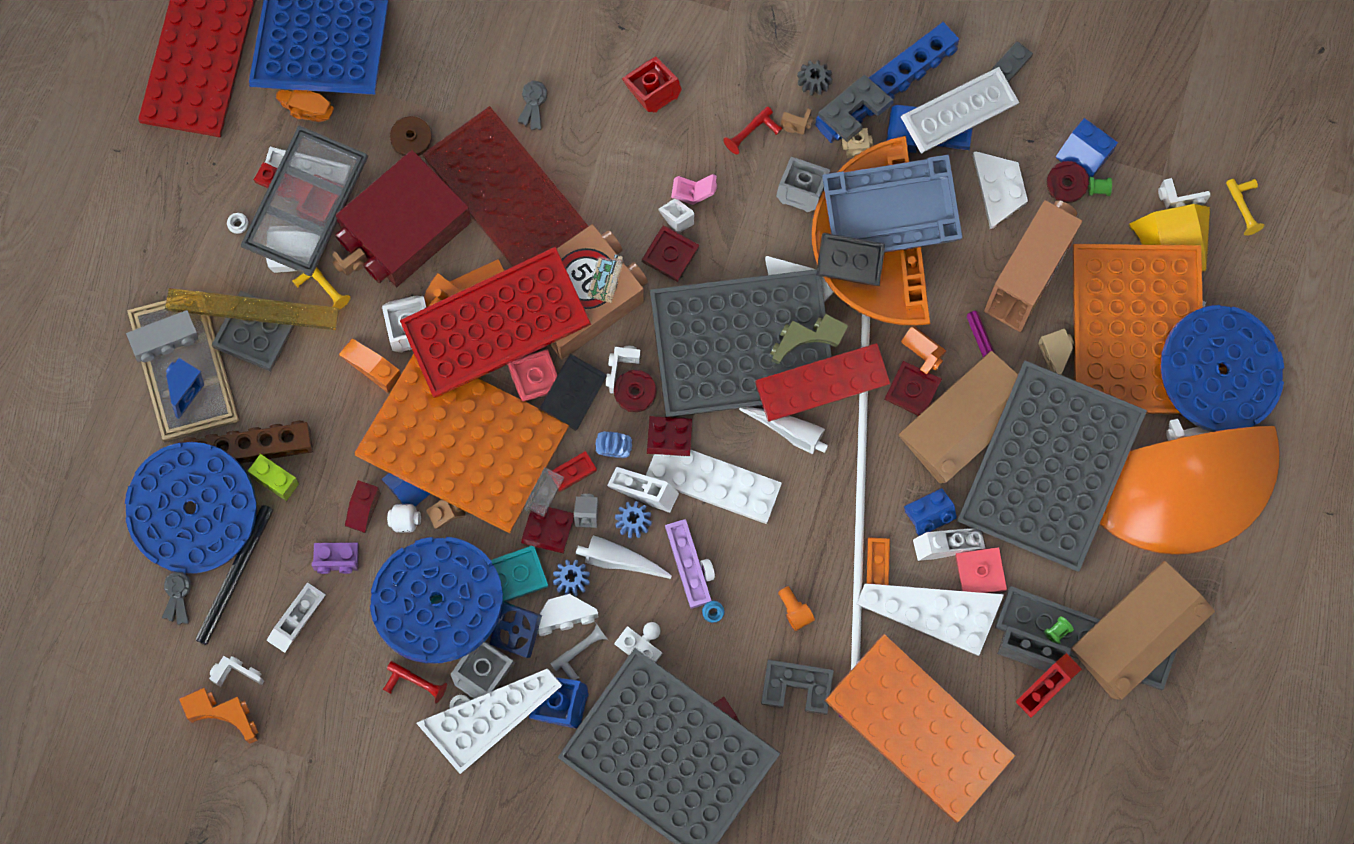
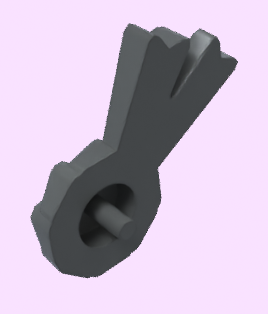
(534, 95)
(177, 587)

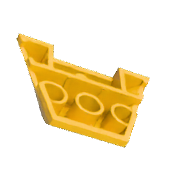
(1176, 227)

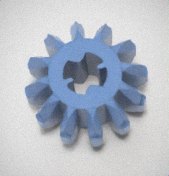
(613, 444)
(624, 518)
(579, 581)

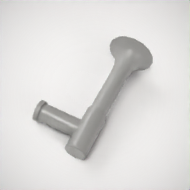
(562, 661)

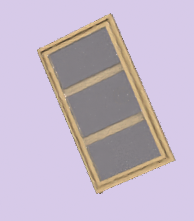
(214, 402)

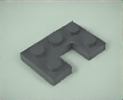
(838, 112)
(783, 674)

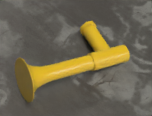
(1252, 226)
(338, 299)

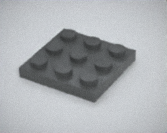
(252, 340)

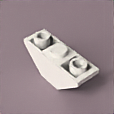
(563, 613)

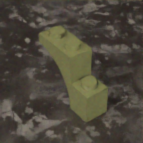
(827, 331)

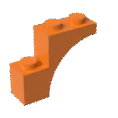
(201, 706)

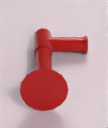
(763, 117)
(399, 671)

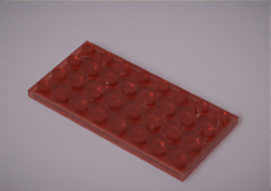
(504, 188)

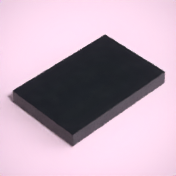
(850, 259)
(573, 391)

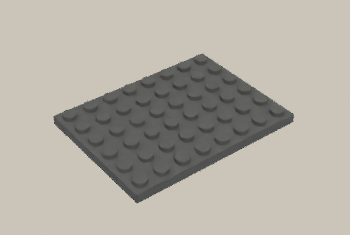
(721, 336)
(1051, 465)
(668, 753)

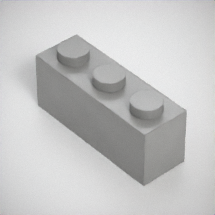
(162, 336)

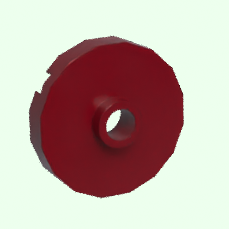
(1067, 171)
(635, 380)

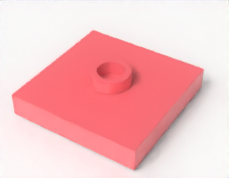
(533, 375)
(981, 571)

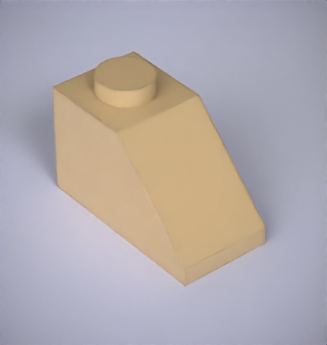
(1056, 349)

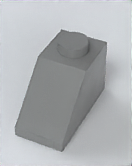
(586, 511)

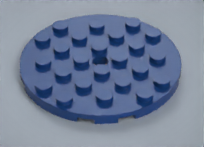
(1193, 375)
(222, 515)
(442, 630)

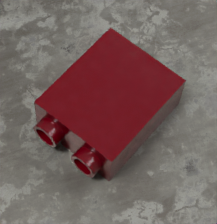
(402, 220)

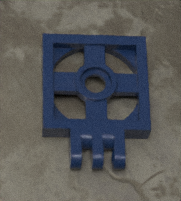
(534, 620)

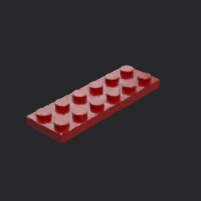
(822, 382)

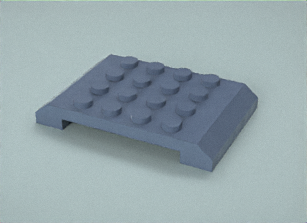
(895, 204)

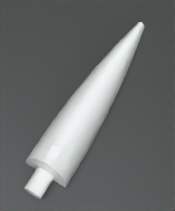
(797, 431)
(613, 556)

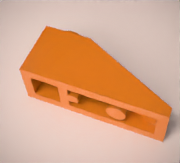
(371, 365)

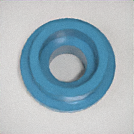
(715, 617)

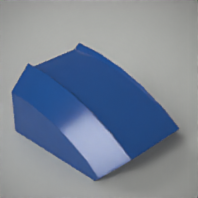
(564, 706)

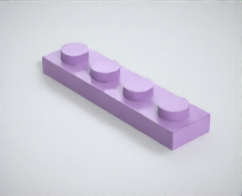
(688, 563)

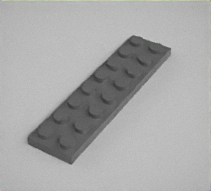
(1036, 614)

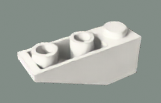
(947, 543)

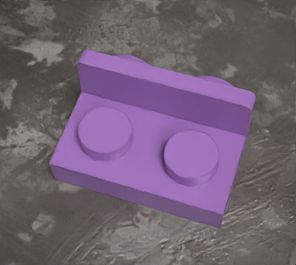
(335, 557)

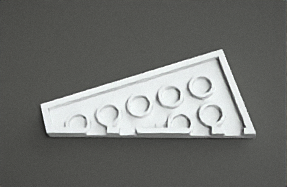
(947, 615)
(478, 724)

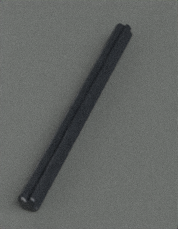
(233, 576)

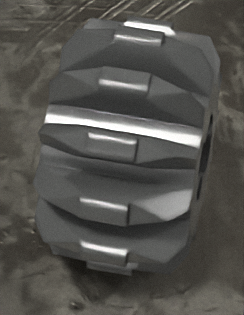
(814, 71)

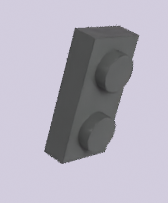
(1013, 60)

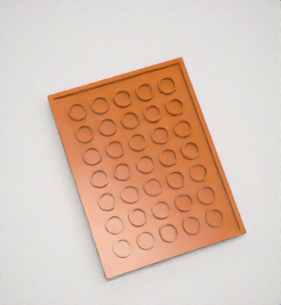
(1124, 312)
(464, 446)

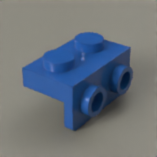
(931, 511)

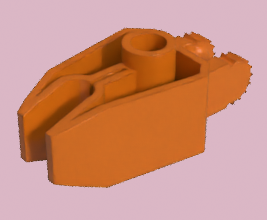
(305, 104)

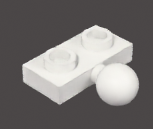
(629, 640)

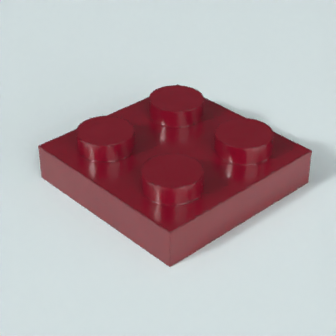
(670, 253)
(912, 389)
(669, 436)
(548, 531)

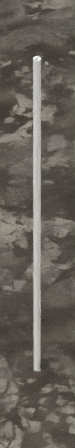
(860, 507)

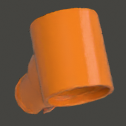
(797, 613)

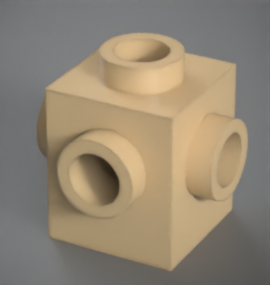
(858, 143)

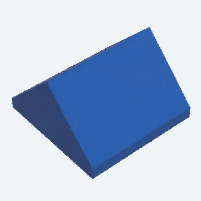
(404, 491)

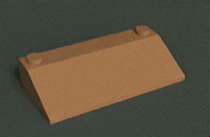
(961, 418)
(1142, 631)

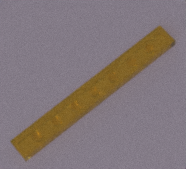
(252, 309)

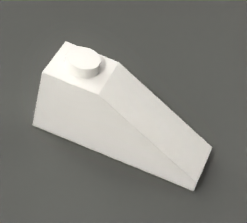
(644, 489)
(295, 617)

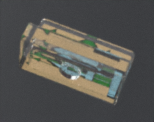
(605, 278)
(543, 492)

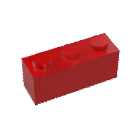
(1048, 685)

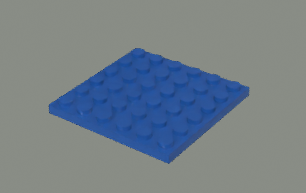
(319, 45)

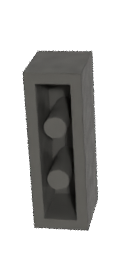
(1030, 649)

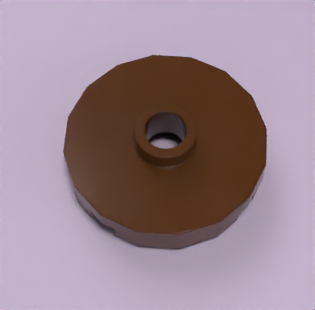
(418, 143)

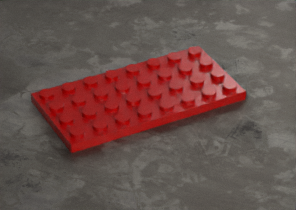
(196, 65)
(495, 322)

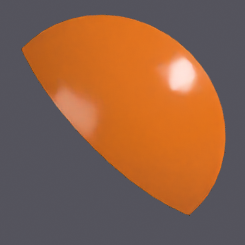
(902, 286)
(1194, 490)

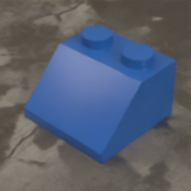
(1087, 147)
(183, 385)

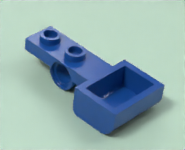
(898, 129)

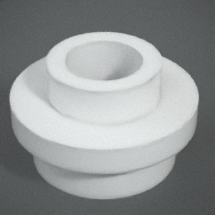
(235, 218)

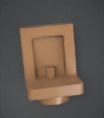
(796, 124)
(352, 263)
(443, 513)

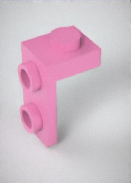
(693, 192)

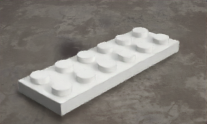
(959, 109)
(718, 483)

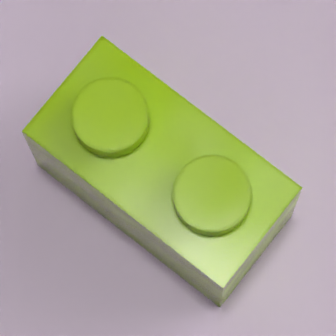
(273, 477)

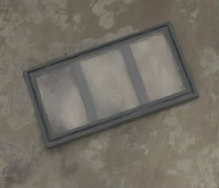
(304, 201)

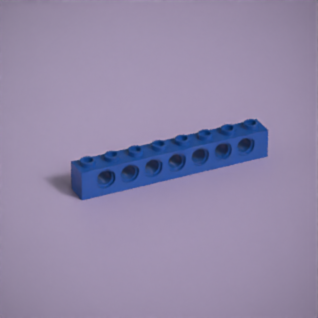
(940, 36)

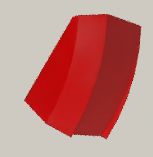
(653, 85)

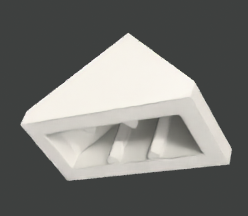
(677, 215)

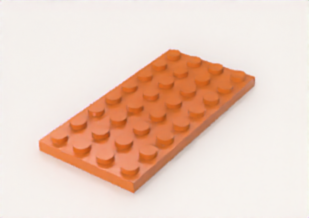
(920, 728)

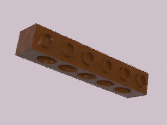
(278, 448)

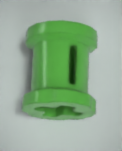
(1100, 186)
(1058, 630)

